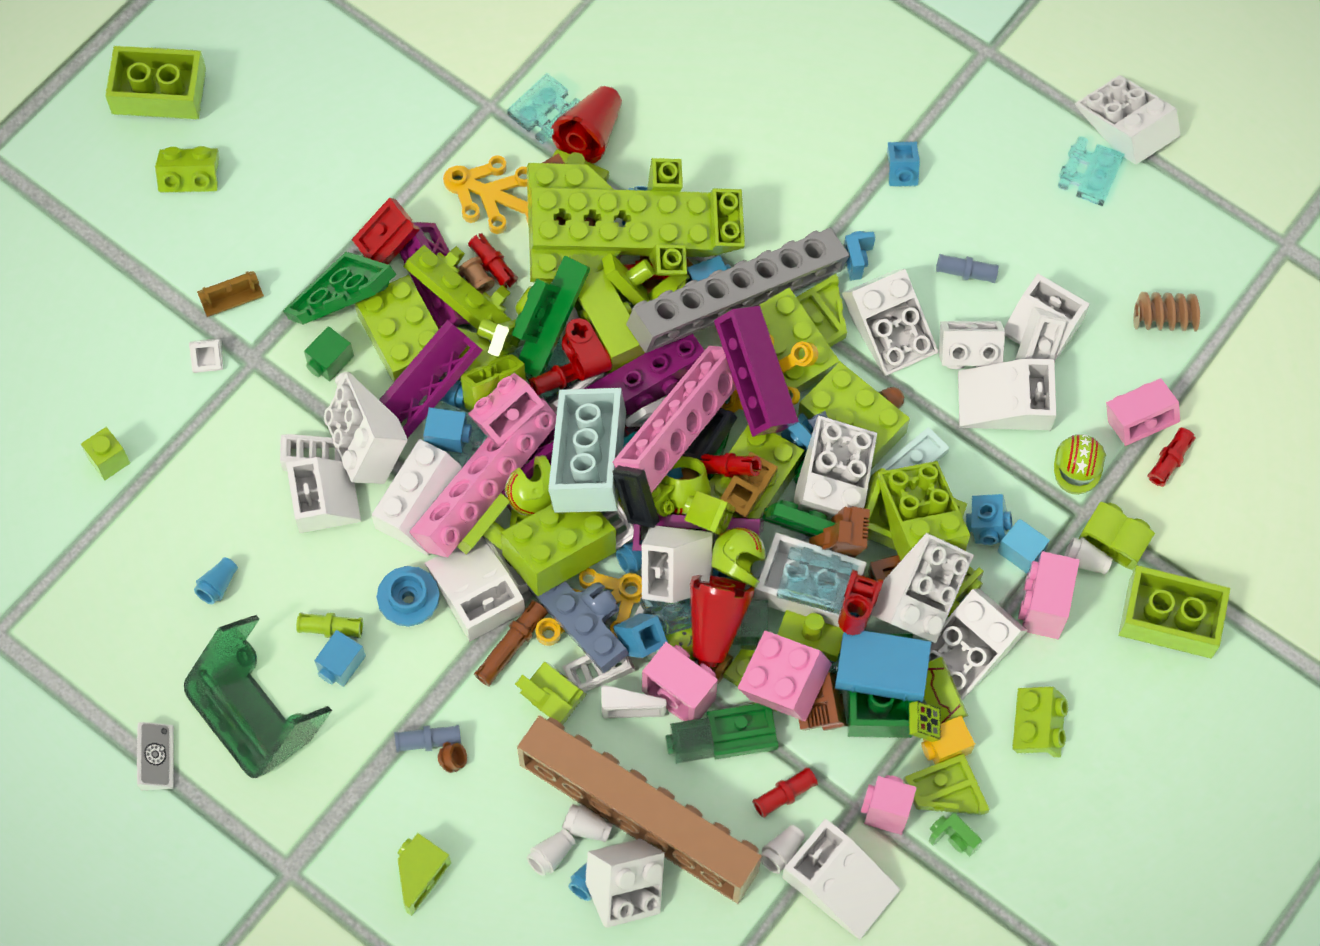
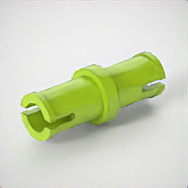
(328, 624)

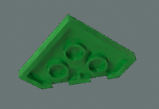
(339, 286)

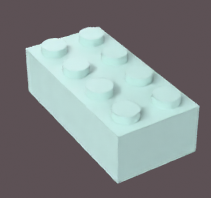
(584, 447)

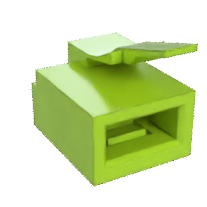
(551, 692)

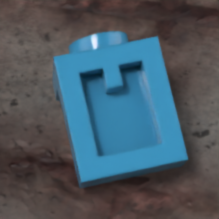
(903, 163)
(857, 245)
(799, 433)

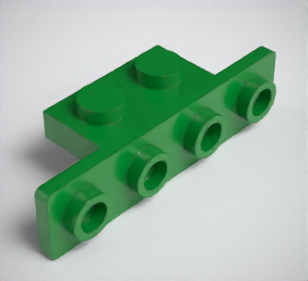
(547, 314)

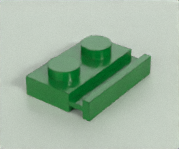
(786, 515)
(742, 730)

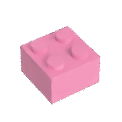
(1048, 594)
(785, 675)
(680, 681)

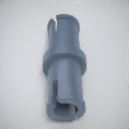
(967, 268)
(426, 738)

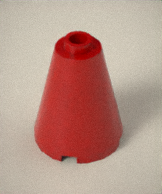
(588, 124)
(716, 616)

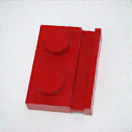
(386, 232)

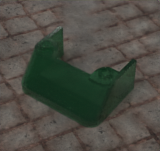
(238, 707)

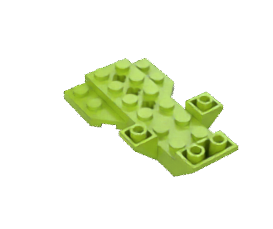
(658, 221)

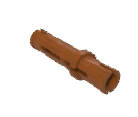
(516, 636)

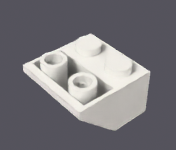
(1052, 298)
(322, 494)
(672, 559)
(625, 881)

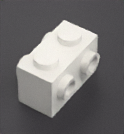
(971, 343)

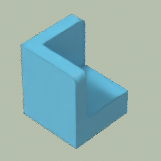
(1023, 545)

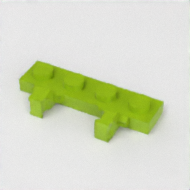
(442, 278)

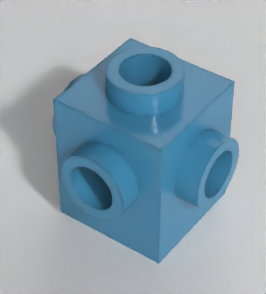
(989, 519)

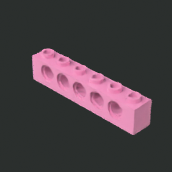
(680, 417)
(479, 485)

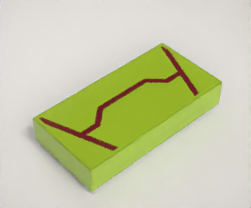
(942, 692)

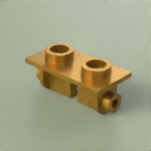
(230, 293)

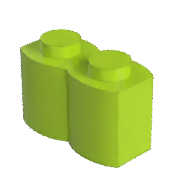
(484, 379)
(1117, 534)

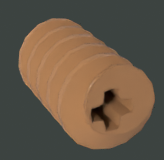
(1167, 309)

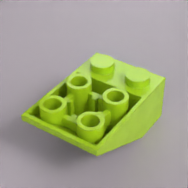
(921, 503)

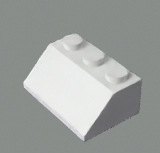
(414, 491)

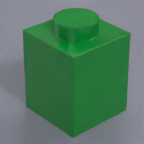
(328, 354)

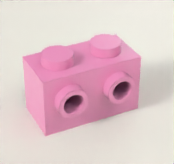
(506, 408)
(1143, 411)
(888, 804)

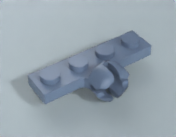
(584, 620)

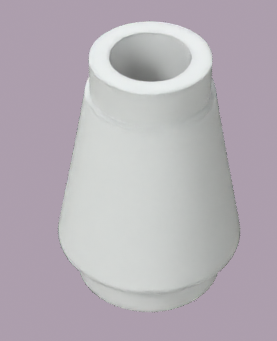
(1090, 556)
(585, 823)
(782, 849)
(550, 852)

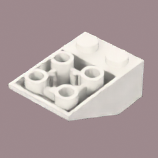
(1130, 118)
(891, 321)
(1008, 395)
(364, 432)
(835, 468)
(923, 587)
(477, 589)
(975, 640)
(840, 879)

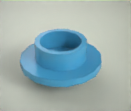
(403, 583)

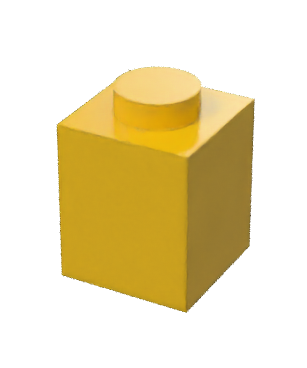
(954, 741)

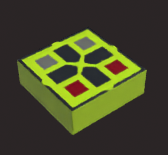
(924, 721)

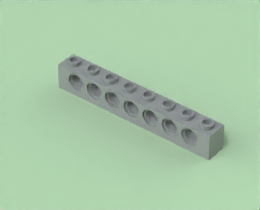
(741, 286)

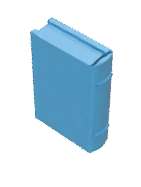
(883, 665)

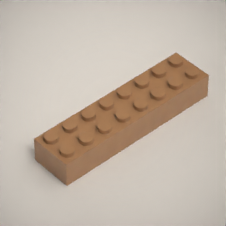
(639, 808)

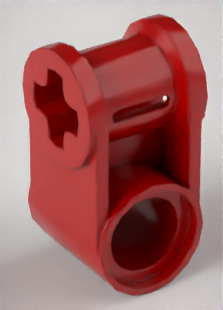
(585, 350)
(859, 599)

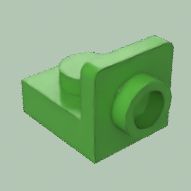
(959, 834)

